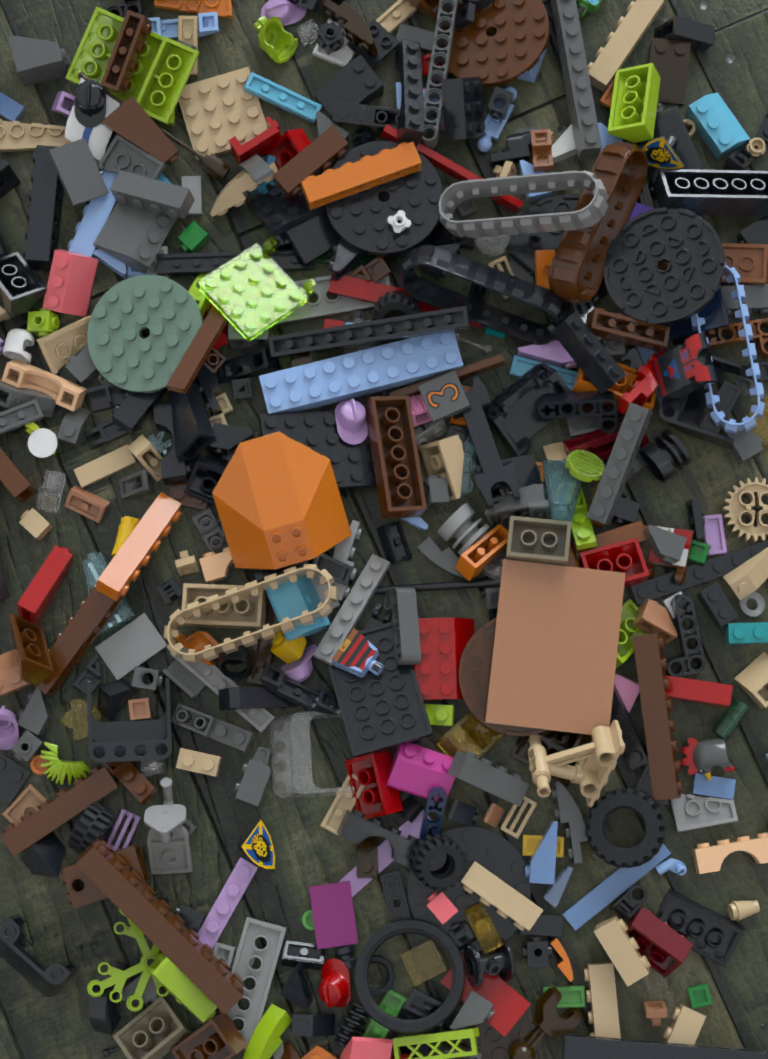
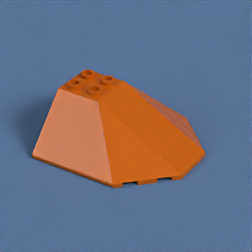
(279, 503)

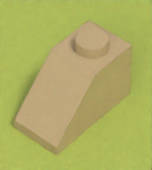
(147, 456)

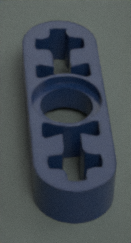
(429, 807)

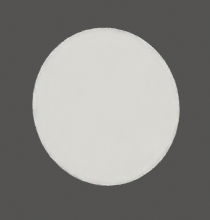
(42, 443)

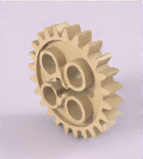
(737, 508)

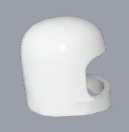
(15, 344)

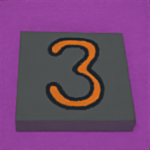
(444, 396)

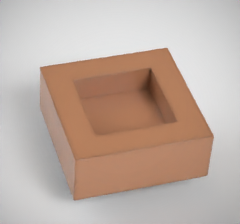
(139, 709)

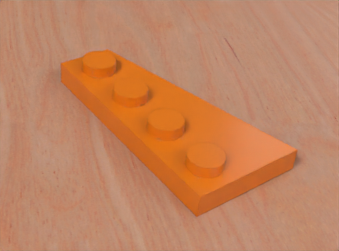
(222, 7)

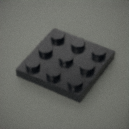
(282, 213)

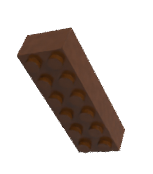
(395, 457)

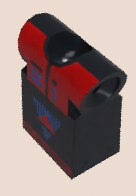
(685, 368)

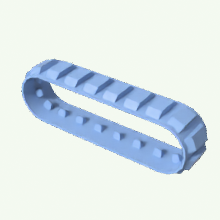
(750, 351)

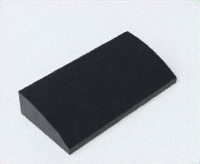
(704, 928)

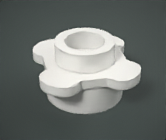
(398, 227)

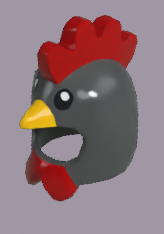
(704, 755)

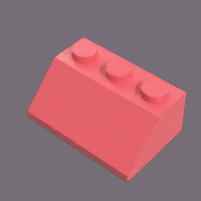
(70, 283)

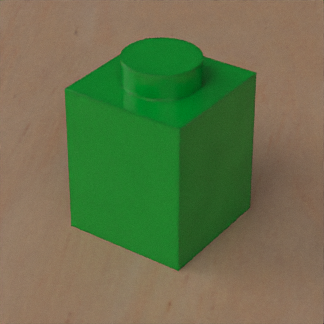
(193, 238)

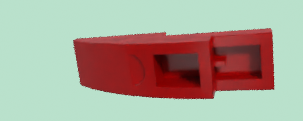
(643, 385)

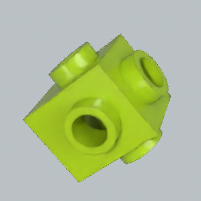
(42, 322)

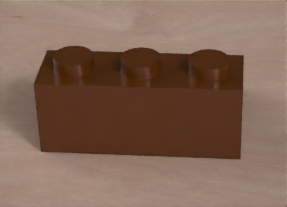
(30, 650)

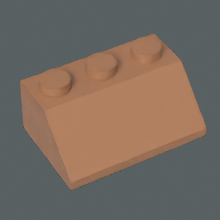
(10, 675)

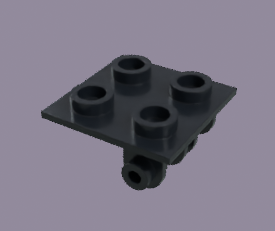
(384, 42)

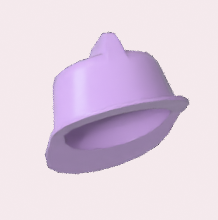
(284, 10)
(351, 421)
(302, 668)
(8, 729)

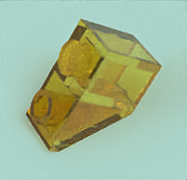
(483, 927)

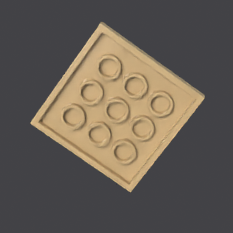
(219, 111)

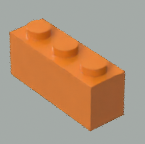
(482, 552)

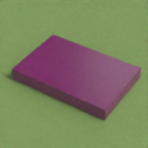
(333, 915)

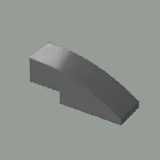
(443, 560)

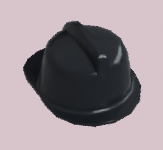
(90, 103)

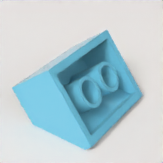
(717, 125)
(291, 600)

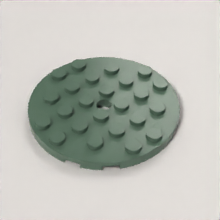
(117, 325)

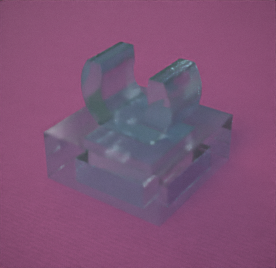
(158, 444)

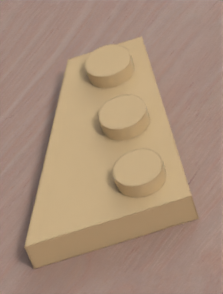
(63, 344)

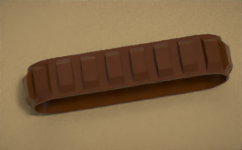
(581, 255)

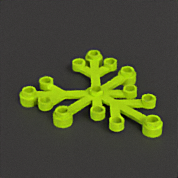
(119, 976)

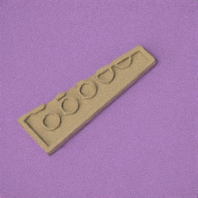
(25, 137)

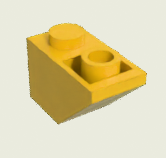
(288, 650)

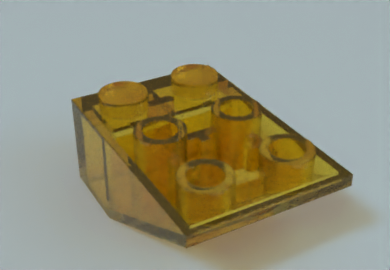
(469, 735)

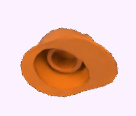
(197, 641)

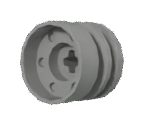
(463, 528)

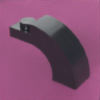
(102, 1010)

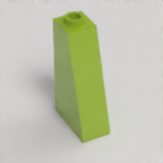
(182, 988)

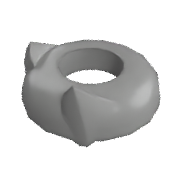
(760, 605)

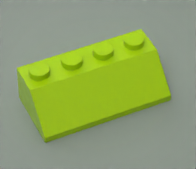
(634, 103)

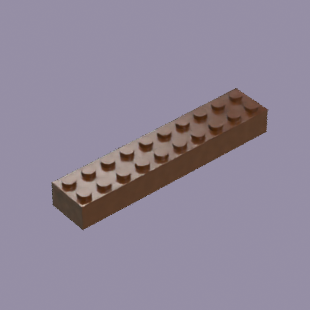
(161, 925)

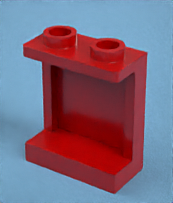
(258, 145)

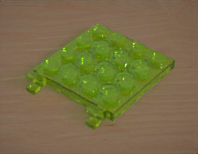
(254, 290)

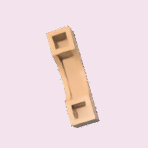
(28, 376)
(216, 566)
(710, 858)

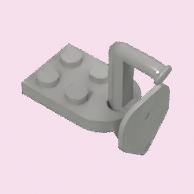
(168, 850)

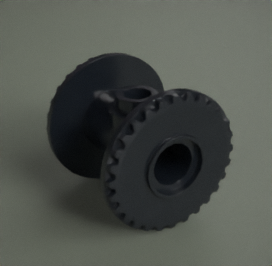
(493, 963)

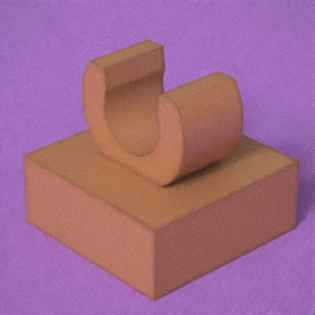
(655, 1011)

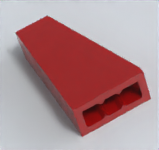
(45, 585)
(700, 692)

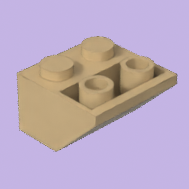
(755, 680)

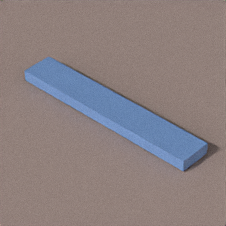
(609, 890)

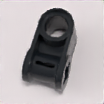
(628, 902)

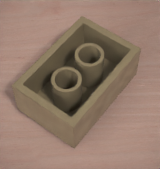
(539, 540)

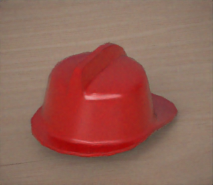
(335, 984)

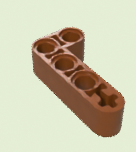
(758, 336)

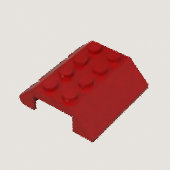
(441, 650)

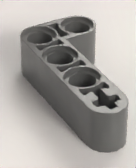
(403, 605)

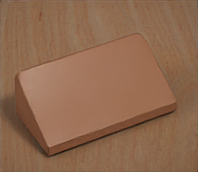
(86, 503)

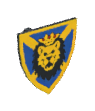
(259, 847)

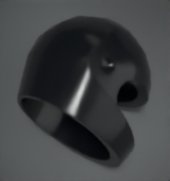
(237, 657)

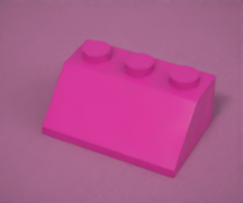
(419, 770)

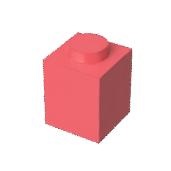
(441, 906)

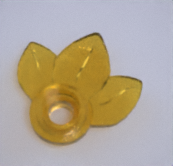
(78, 718)

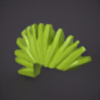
(60, 767)

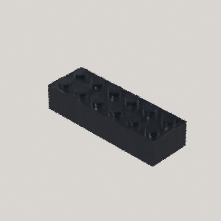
(713, 191)
(44, 212)

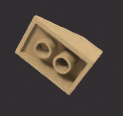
(445, 459)

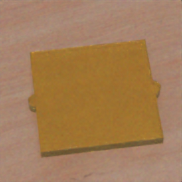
(423, 962)

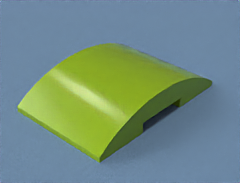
(160, 71)

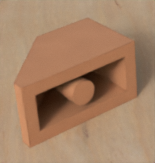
(655, 619)

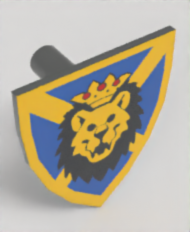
(661, 154)

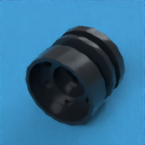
(667, 453)

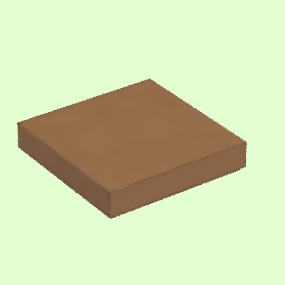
(24, 803)

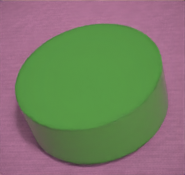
(307, 920)

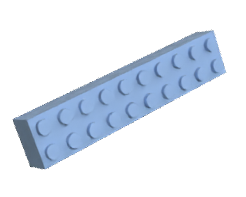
(360, 373)

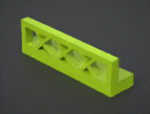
(438, 1037)

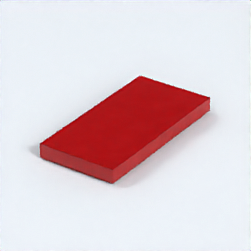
(508, 1004)

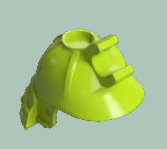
(275, 40)

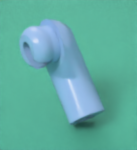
(671, 865)

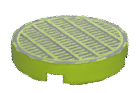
(584, 465)

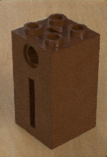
(91, 893)

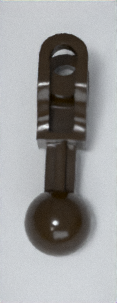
(548, 1024)

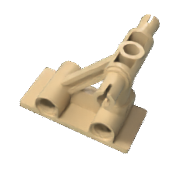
(592, 763)

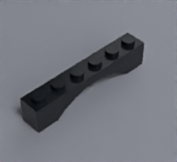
(411, 116)

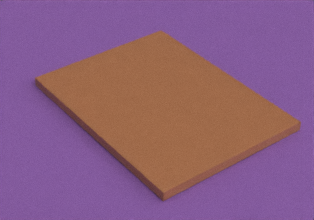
(555, 647)

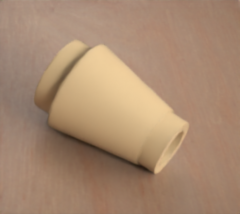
(741, 909)

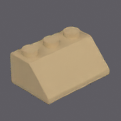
(622, 950)

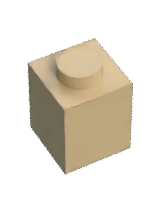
(35, 524)

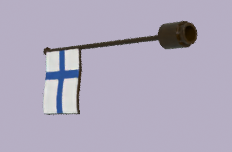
(99, 137)

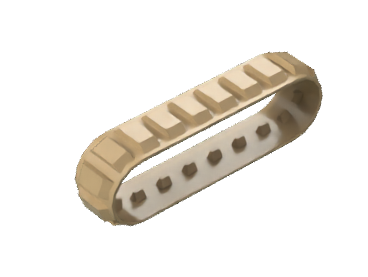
(234, 595)

